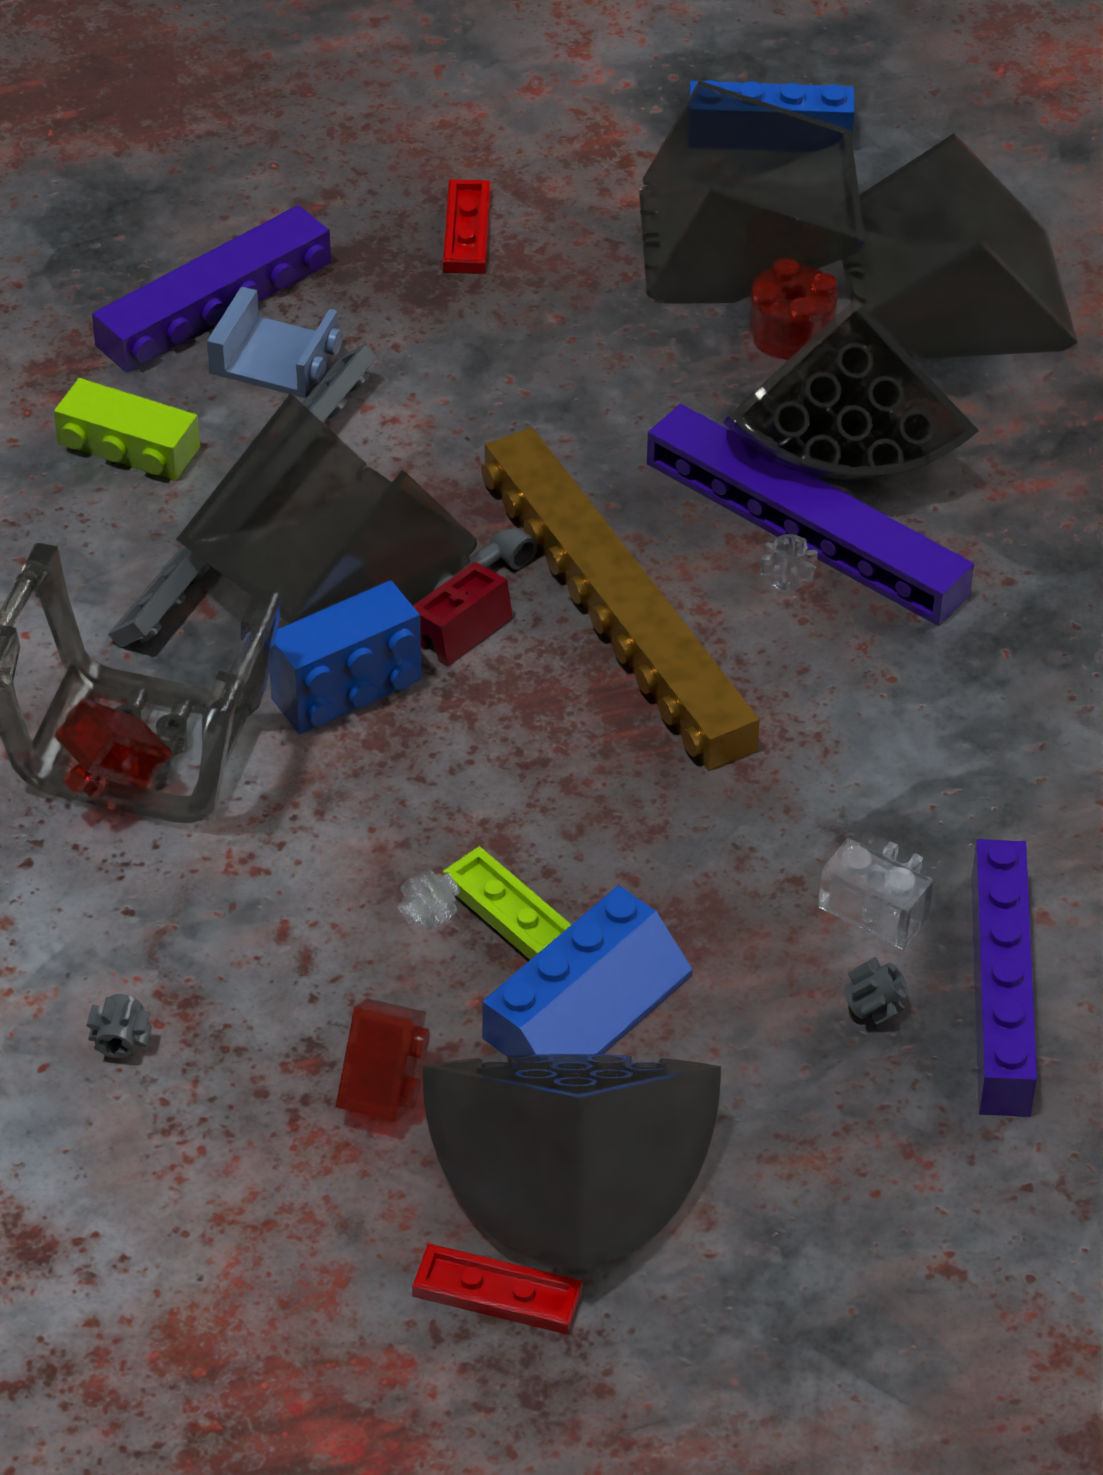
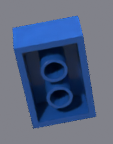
(345, 656)

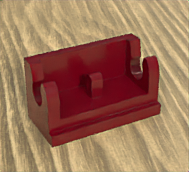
(464, 611)

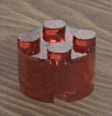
(790, 307)

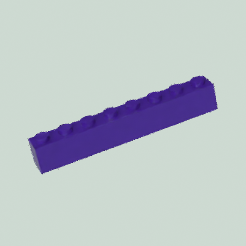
(786, 501)

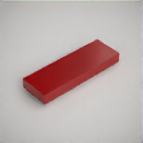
(466, 226)
(497, 1288)

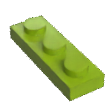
(506, 902)

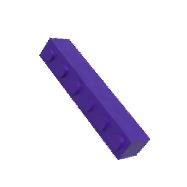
(202, 289)
(1003, 979)

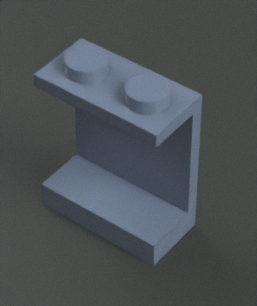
(271, 351)

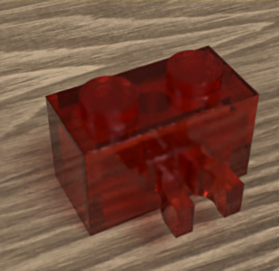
(109, 746)
(382, 1060)

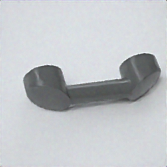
(510, 545)

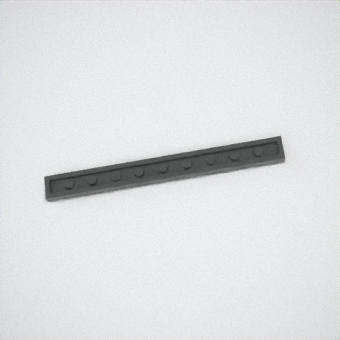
(186, 568)

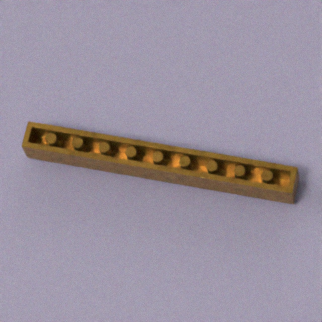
(621, 600)

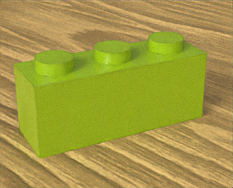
(127, 429)

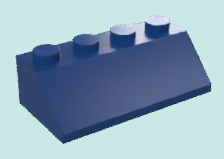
(826, 103)
(587, 983)

